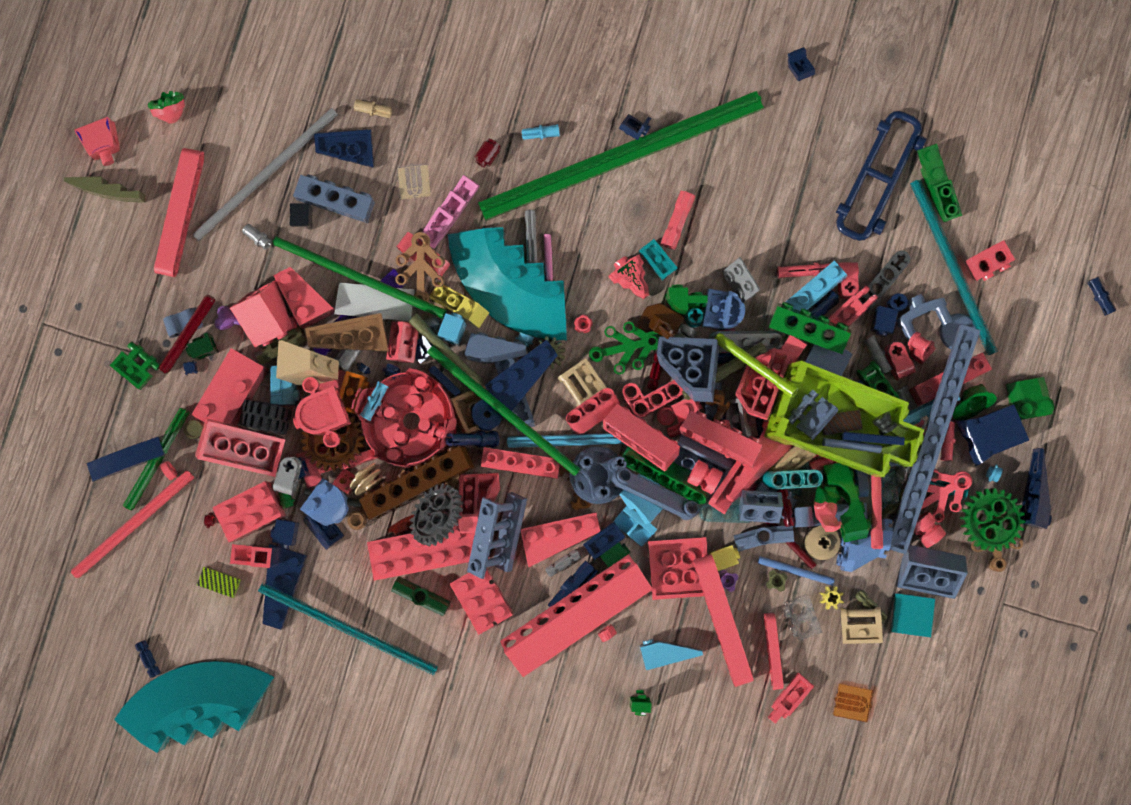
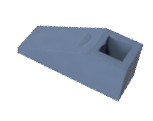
(490, 350)

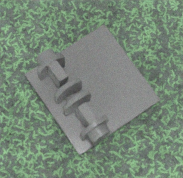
(741, 280)

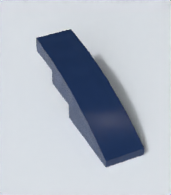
(125, 459)

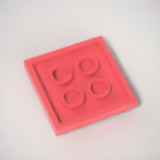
(673, 567)

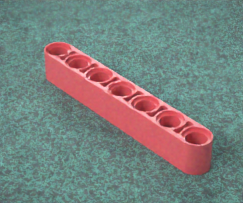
(179, 212)
(723, 620)

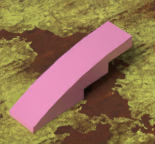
(450, 210)

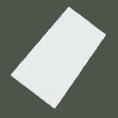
(365, 301)

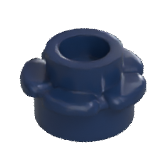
(391, 370)

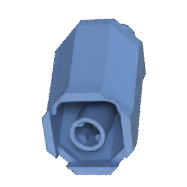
(859, 552)

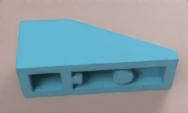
(663, 653)

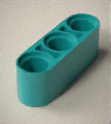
(784, 478)

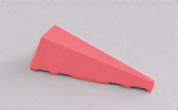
(769, 455)

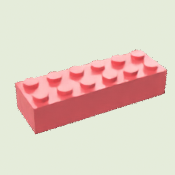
(405, 555)

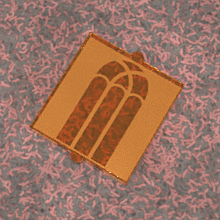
(852, 702)

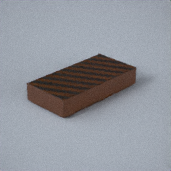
(843, 422)

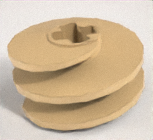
(365, 481)
(818, 551)

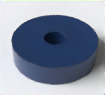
(480, 420)

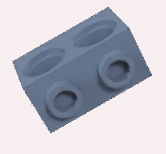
(760, 506)

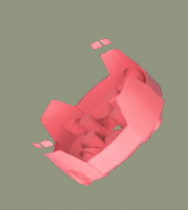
(408, 394)

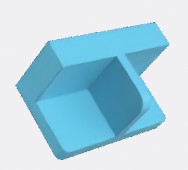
(634, 526)

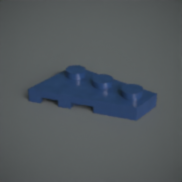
(347, 146)

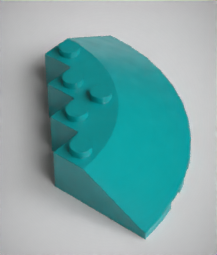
(506, 285)
(193, 700)

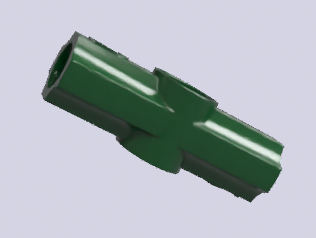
(409, 590)

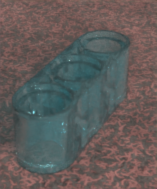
(717, 515)

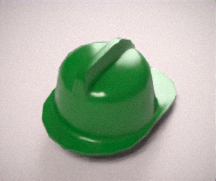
(973, 402)

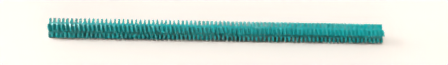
(957, 274)
(344, 627)

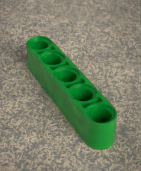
(673, 478)

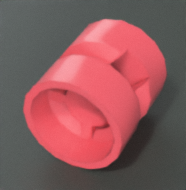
(704, 476)
(927, 529)

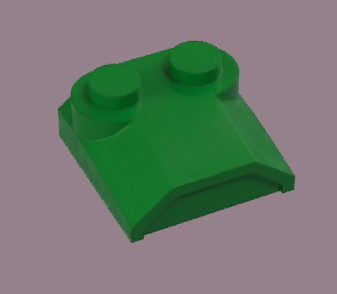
(1030, 398)

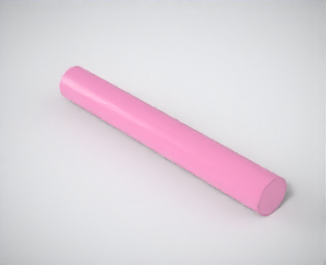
(548, 257)

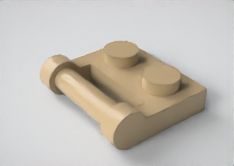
(586, 377)
(861, 631)

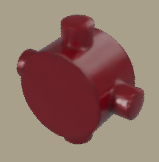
(209, 520)

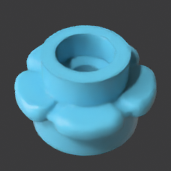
(526, 339)
(994, 473)

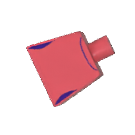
(100, 140)

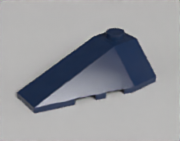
(1036, 495)

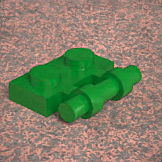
(133, 371)

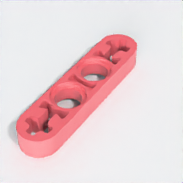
(773, 651)

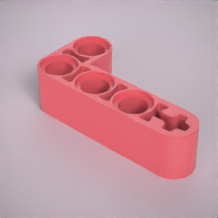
(646, 400)

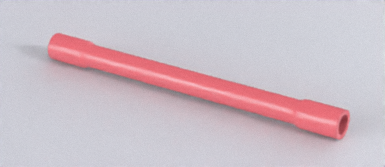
(876, 531)

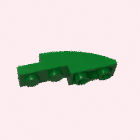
(937, 183)

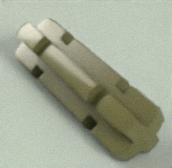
(868, 603)

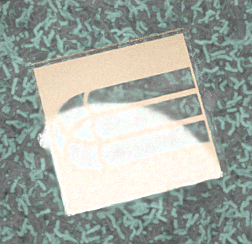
(413, 181)

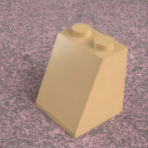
(298, 363)

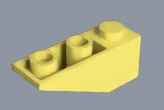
(457, 303)

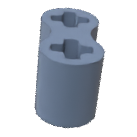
(177, 322)

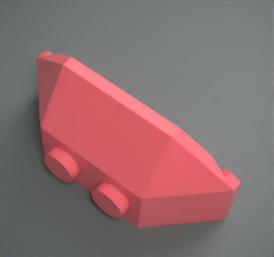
(757, 392)

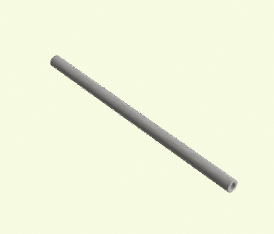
(264, 174)

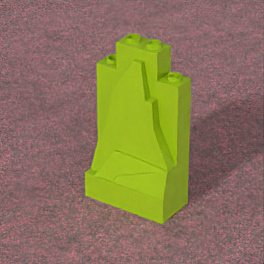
(846, 396)

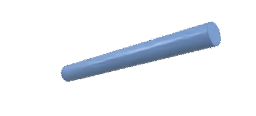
(795, 570)

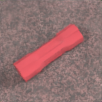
(677, 221)

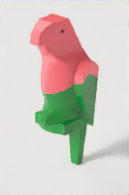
(826, 507)

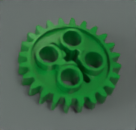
(985, 503)

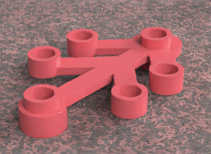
(941, 493)

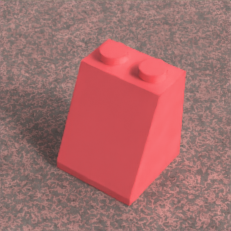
(263, 314)

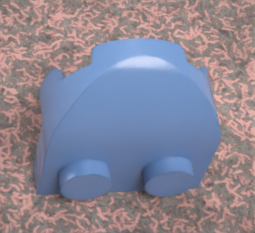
(723, 310)
(326, 504)

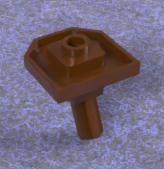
(660, 320)

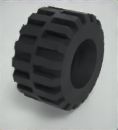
(265, 417)

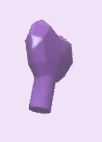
(225, 318)

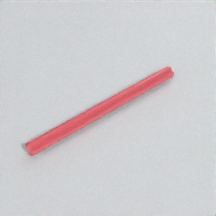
(132, 524)

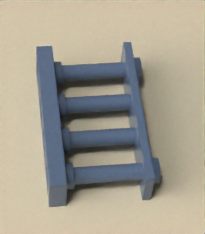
(508, 534)

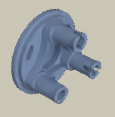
(594, 479)

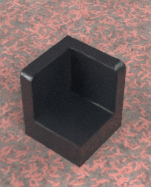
(301, 215)

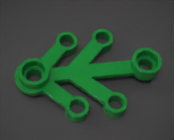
(628, 346)

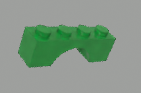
(853, 521)

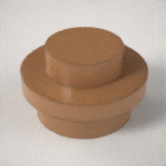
(357, 520)

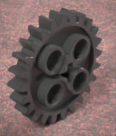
(436, 515)

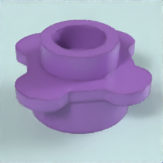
(730, 586)

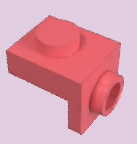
(684, 407)

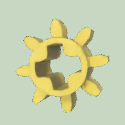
(836, 600)

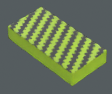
(218, 582)

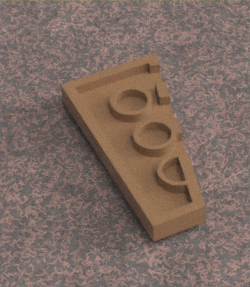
(358, 333)

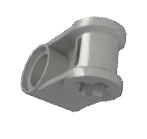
(287, 478)

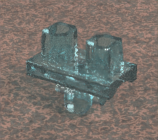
(890, 488)

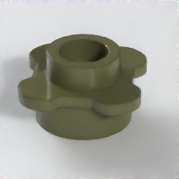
(781, 580)

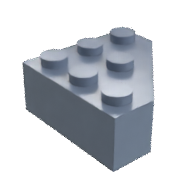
(691, 364)

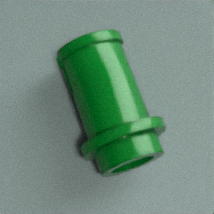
(286, 500)

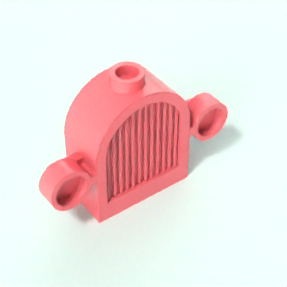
(321, 412)

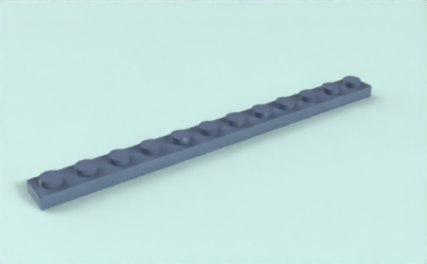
(933, 437)

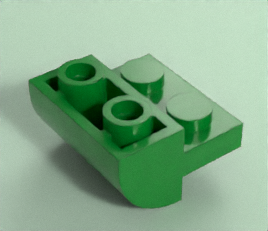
(679, 300)

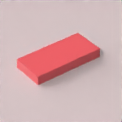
(314, 477)

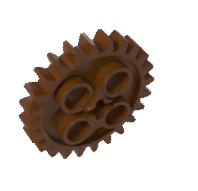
(349, 438)

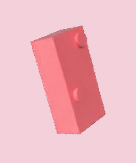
(232, 384)
(240, 447)

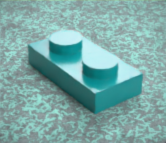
(658, 259)

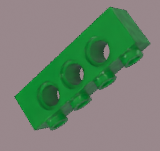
(835, 343)

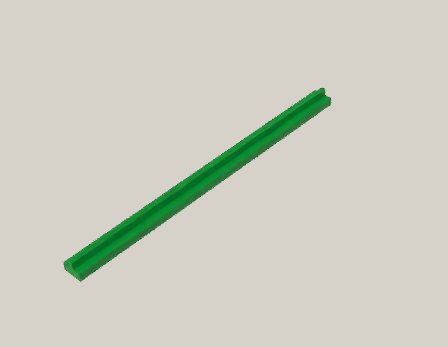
(621, 155)

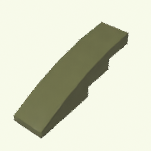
(99, 187)

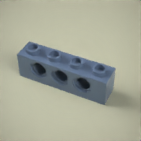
(360, 212)

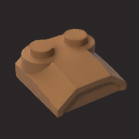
(462, 406)

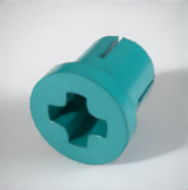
(690, 321)

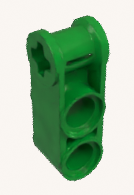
(874, 378)

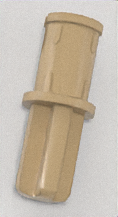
(372, 108)

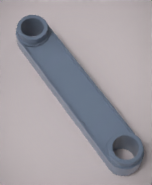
(655, 494)

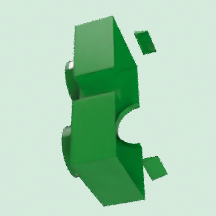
(640, 705)

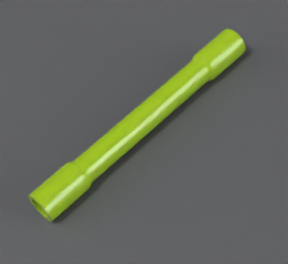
(781, 383)

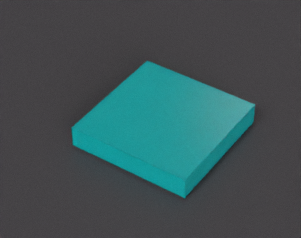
(913, 615)

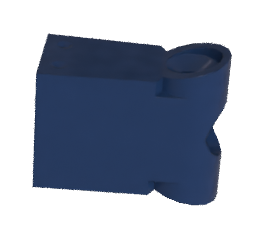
(993, 433)

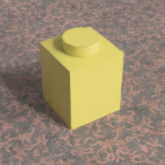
(725, 557)

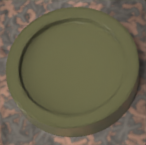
(193, 429)

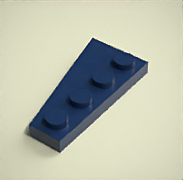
(521, 376)
(283, 575)

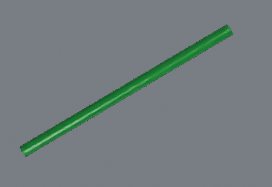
(359, 277)
(504, 411)

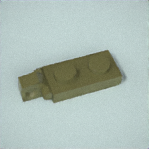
(294, 336)

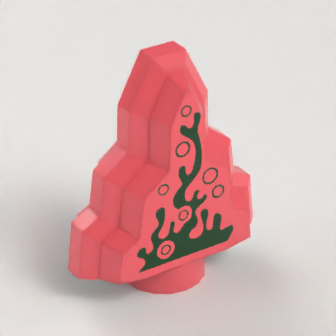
(630, 275)

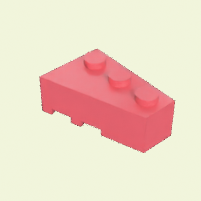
(302, 299)
(472, 489)

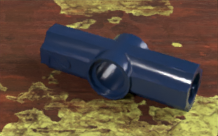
(579, 578)

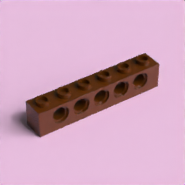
(371, 501)

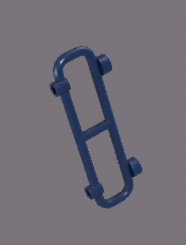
(876, 224)

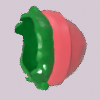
(168, 107)

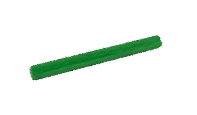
(153, 465)

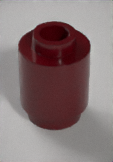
(487, 153)

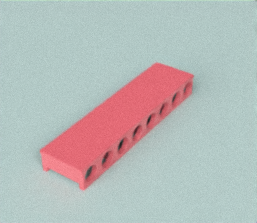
(577, 618)

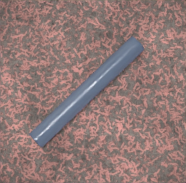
(852, 445)

